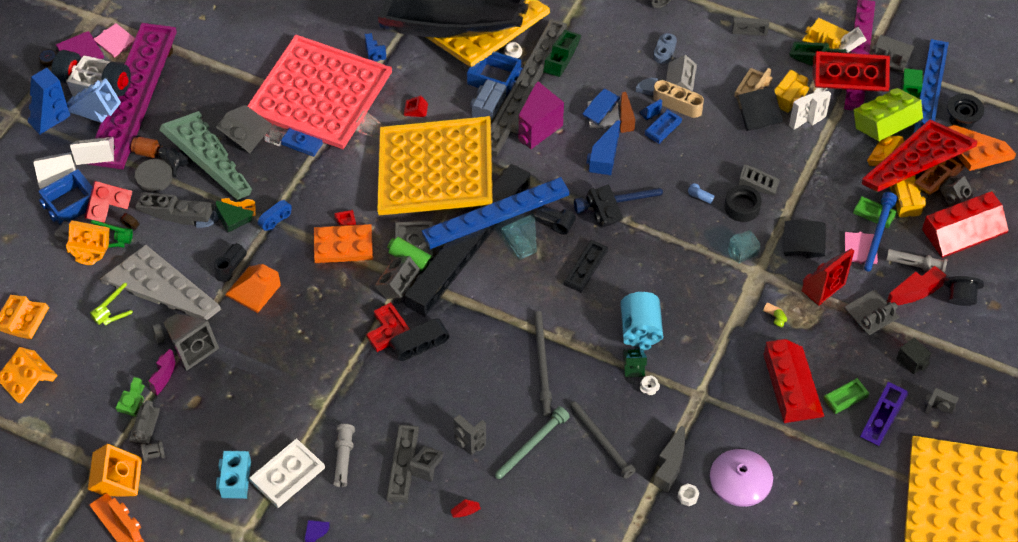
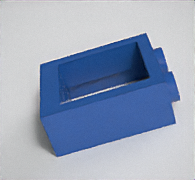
(499, 61)
(61, 187)

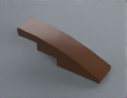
(938, 174)

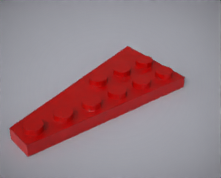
(922, 150)

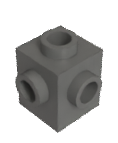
(956, 190)

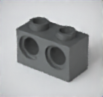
(397, 277)

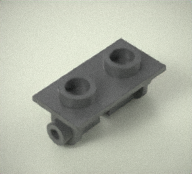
(144, 423)

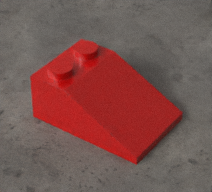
(828, 277)

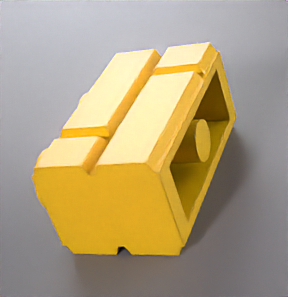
(791, 89)
(908, 198)

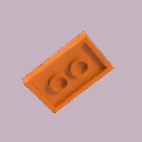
(343, 243)

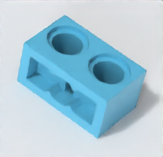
(237, 474)

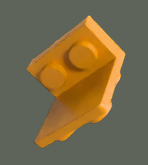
(24, 372)

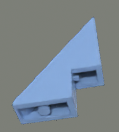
(95, 101)

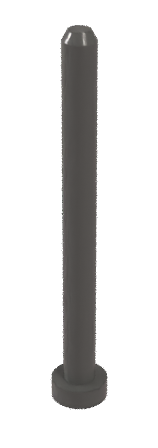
(627, 470)

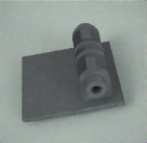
(897, 50)
(872, 312)

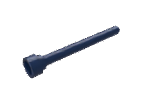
(581, 204)

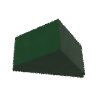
(232, 216)

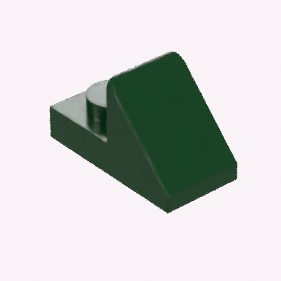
(634, 362)

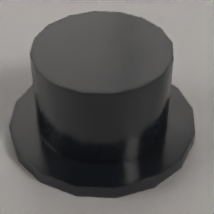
(965, 110)
(963, 289)

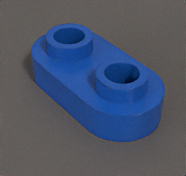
(274, 215)

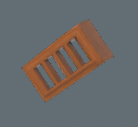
(627, 117)

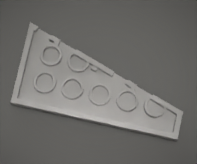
(159, 282)

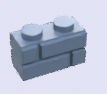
(488, 100)

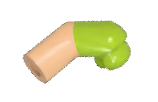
(776, 312)

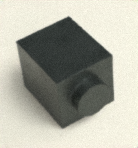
(914, 356)

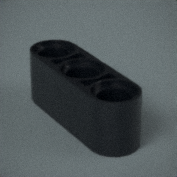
(419, 339)

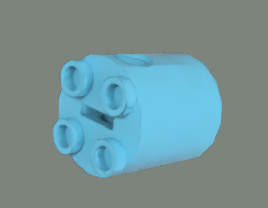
(641, 320)

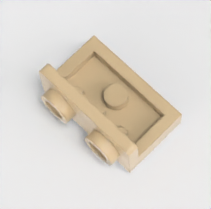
(754, 81)

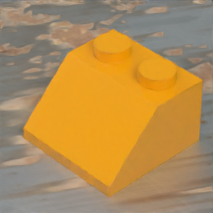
(114, 472)

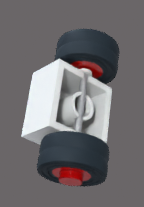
(86, 71)

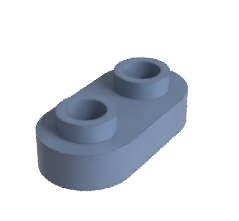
(666, 45)

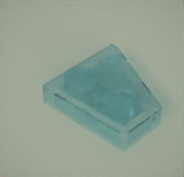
(521, 236)

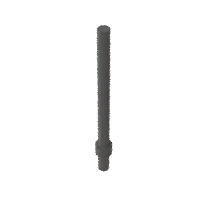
(545, 394)

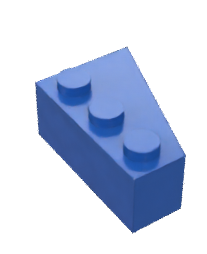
(48, 101)

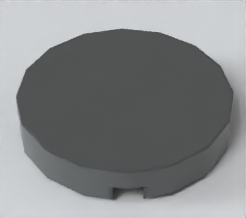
(153, 175)

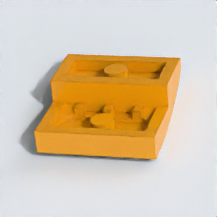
(21, 316)

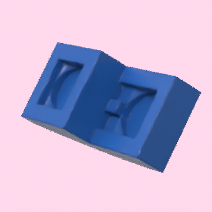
(602, 103)

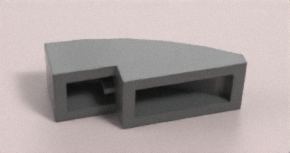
(670, 461)

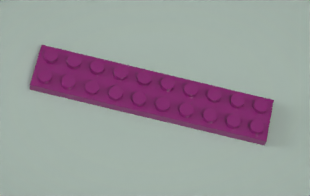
(145, 64)

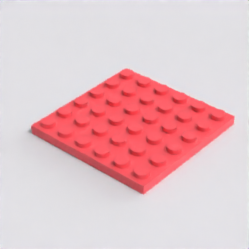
(319, 90)

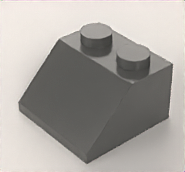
(244, 127)

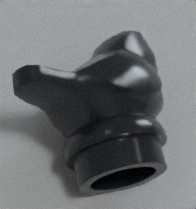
(173, 158)

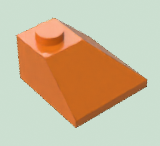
(255, 287)

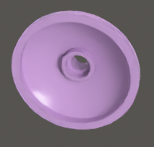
(741, 487)

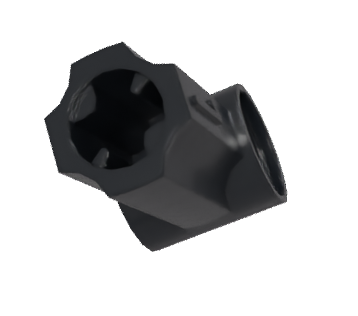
(559, 220)
(228, 262)

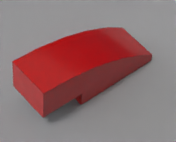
(917, 287)

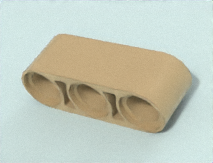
(678, 98)

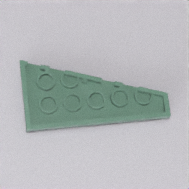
(206, 150)

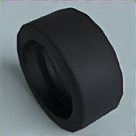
(740, 214)

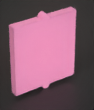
(114, 40)
(860, 244)

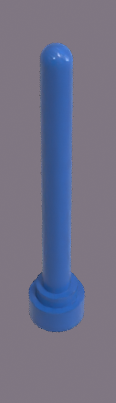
(888, 202)

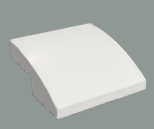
(810, 108)

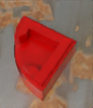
(345, 218)
(465, 508)

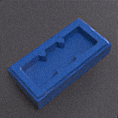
(663, 126)
(301, 142)

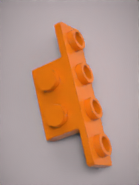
(116, 519)

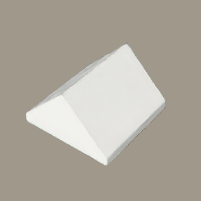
(93, 150)
(53, 168)

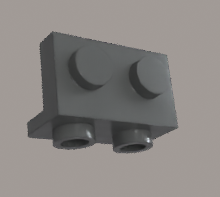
(469, 437)

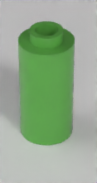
(399, 247)

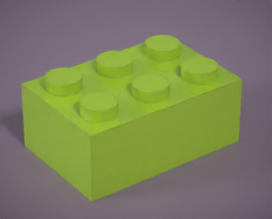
(888, 114)

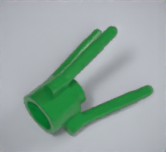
(122, 235)

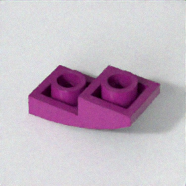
(165, 367)

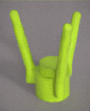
(101, 313)

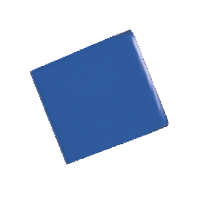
(652, 110)

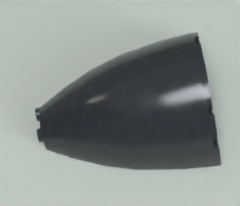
(451, 17)

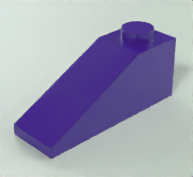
(884, 413)

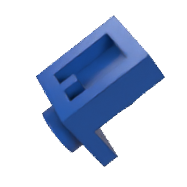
(374, 51)

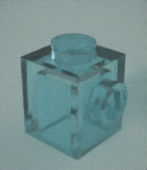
(743, 246)

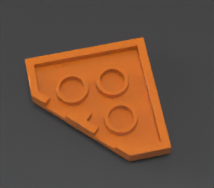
(988, 150)

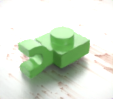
(131, 401)

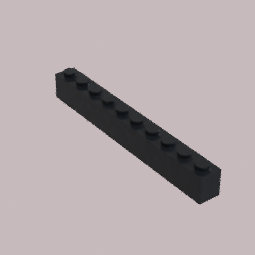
(457, 253)

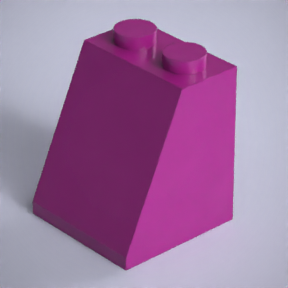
(540, 116)

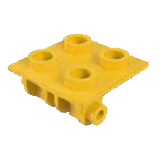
(825, 33)

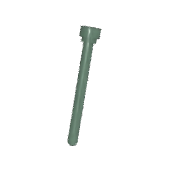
(559, 416)

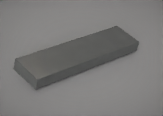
(400, 471)

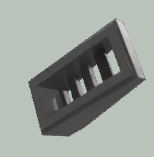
(754, 173)

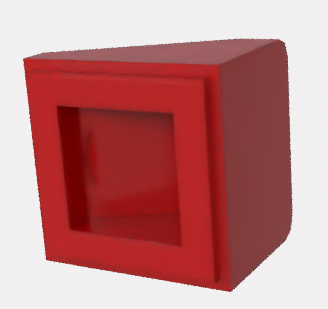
(416, 107)

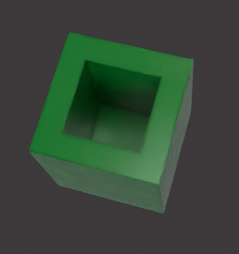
(912, 82)

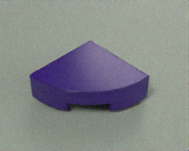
(315, 530)

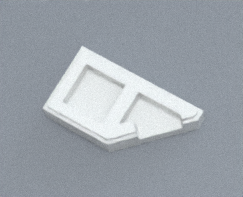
(852, 39)

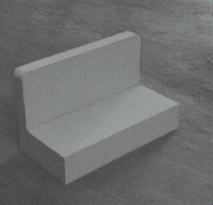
(682, 72)

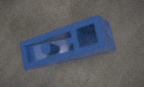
(604, 151)

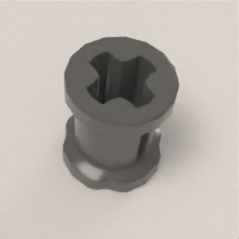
(153, 451)

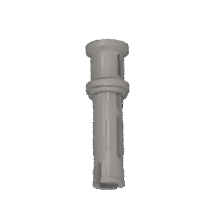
(916, 261)
(343, 446)

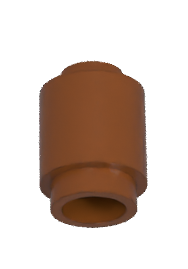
(145, 147)

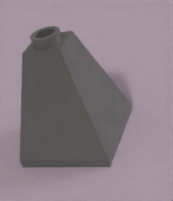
(191, 338)

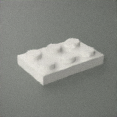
(287, 473)

